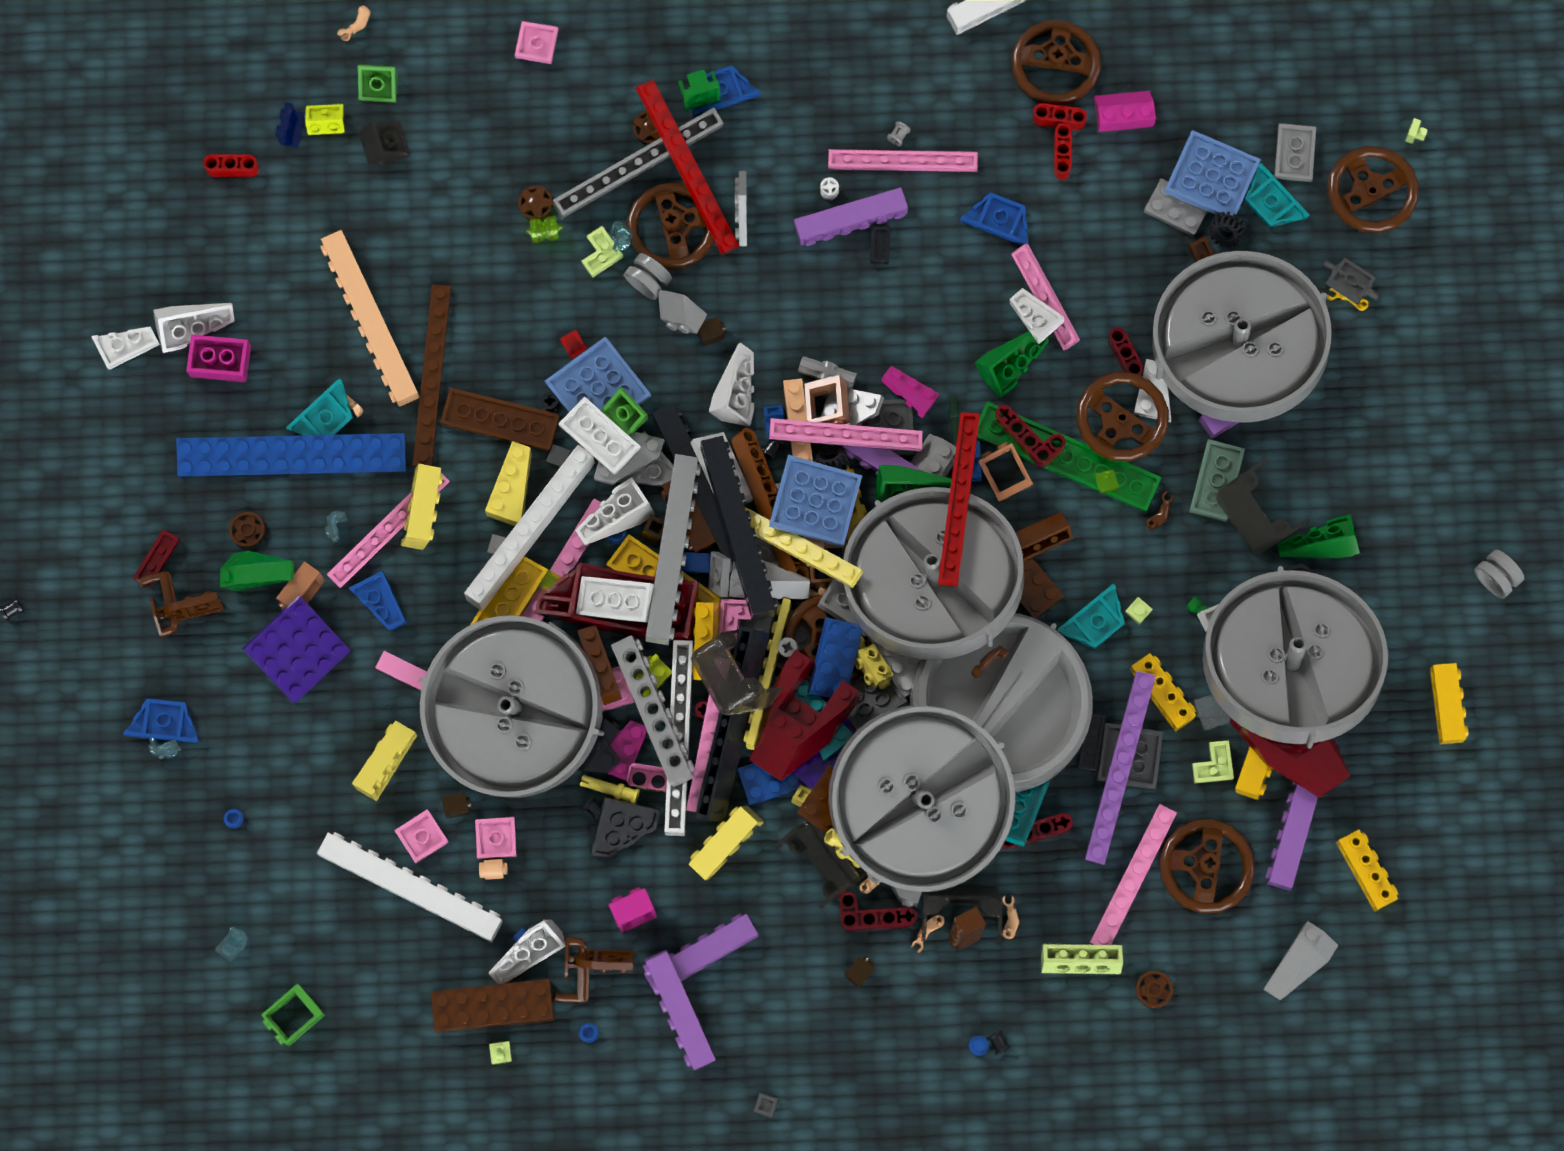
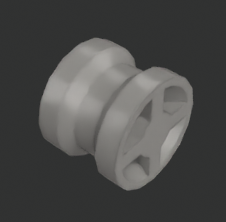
(789, 648)

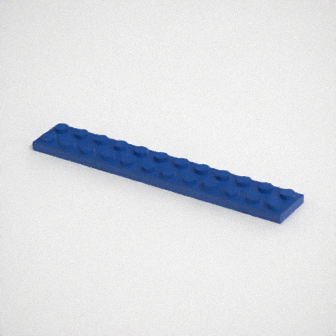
(291, 454)

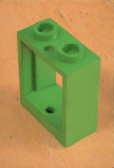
(307, 1000)

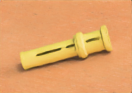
(619, 791)

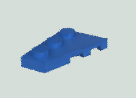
(380, 600)

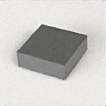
(557, 456)
(765, 1105)

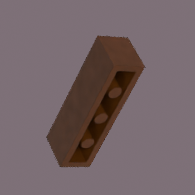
(700, 535)
(1044, 535)
(596, 653)
(966, 929)

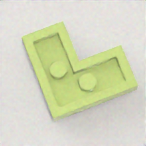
(604, 254)
(1218, 768)

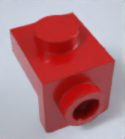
(573, 344)

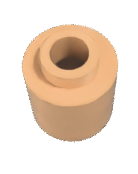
(493, 869)

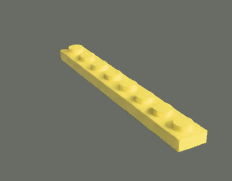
(806, 551)
(769, 665)

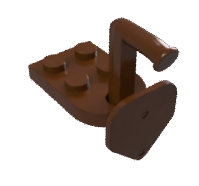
(175, 610)
(591, 959)

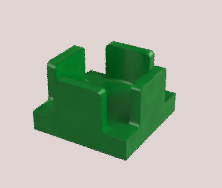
(700, 90)

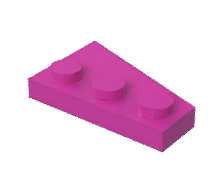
(910, 389)
(627, 747)

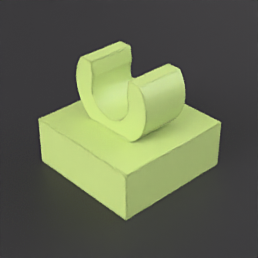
(1416, 131)
(500, 1052)

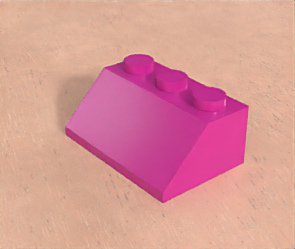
(1124, 111)

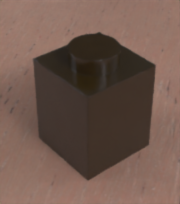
(711, 331)
(653, 530)
(456, 805)
(860, 971)

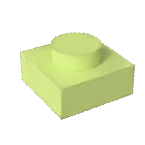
(1138, 610)

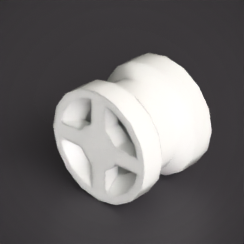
(829, 184)

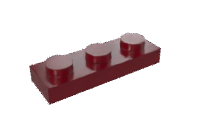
(158, 555)

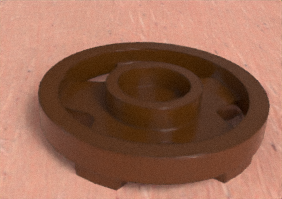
(647, 128)
(535, 202)
(247, 529)
(1154, 989)

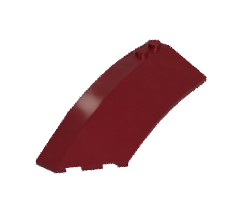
(562, 598)

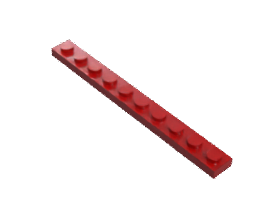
(687, 167)
(959, 499)

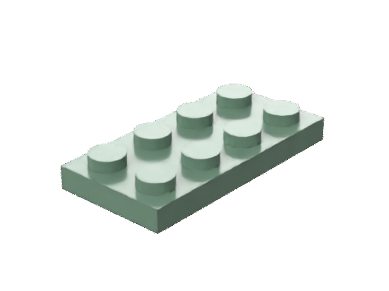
(1218, 468)

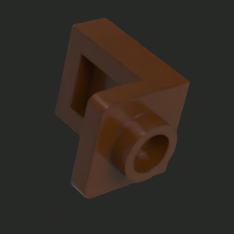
(1200, 249)

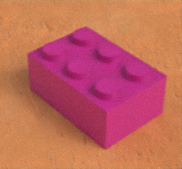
(218, 358)
(632, 909)

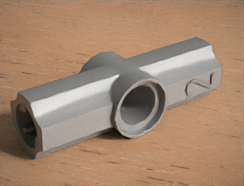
(824, 370)

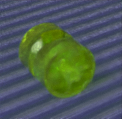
(540, 229)

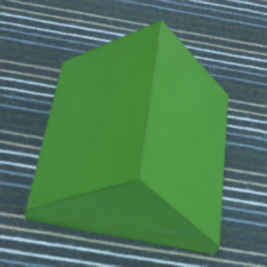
(377, 83)
(625, 412)

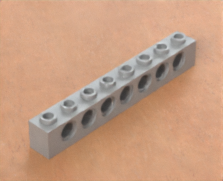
(623, 650)

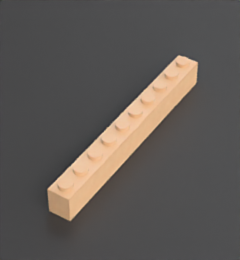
(370, 319)
(797, 411)

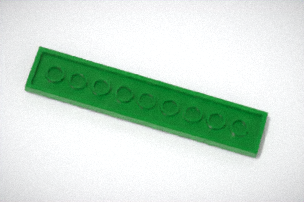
(1077, 461)

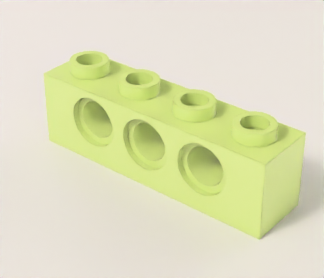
(1082, 959)

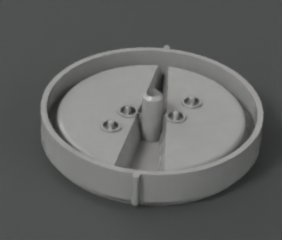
(1241, 336)
(899, 588)
(1295, 657)
(1029, 700)
(511, 706)
(921, 798)

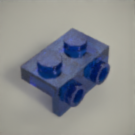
(291, 126)

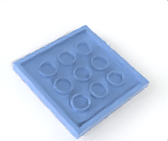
(1212, 175)
(597, 377)
(815, 501)

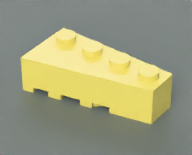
(511, 487)
(422, 506)
(384, 760)
(725, 841)

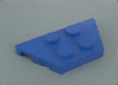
(733, 90)
(999, 218)
(163, 721)

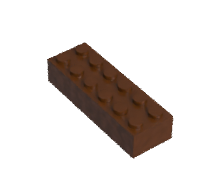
(492, 1006)

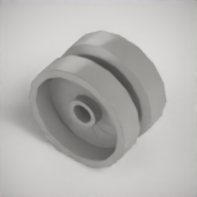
(647, 276)
(1499, 574)

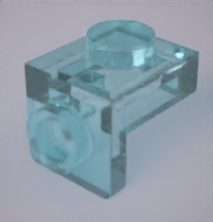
(621, 236)
(332, 528)
(166, 750)
(232, 944)

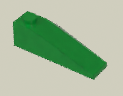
(1007, 362)
(898, 479)
(1330, 541)
(253, 570)

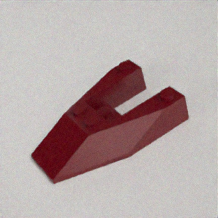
(792, 729)
(1312, 768)

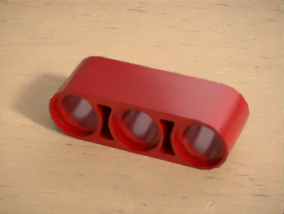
(1052, 110)
(1059, 159)
(238, 170)

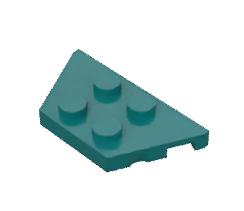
(1272, 200)
(326, 414)
(1096, 620)

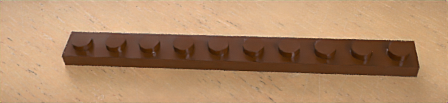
(432, 375)

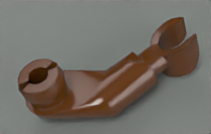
(1159, 518)
(988, 658)

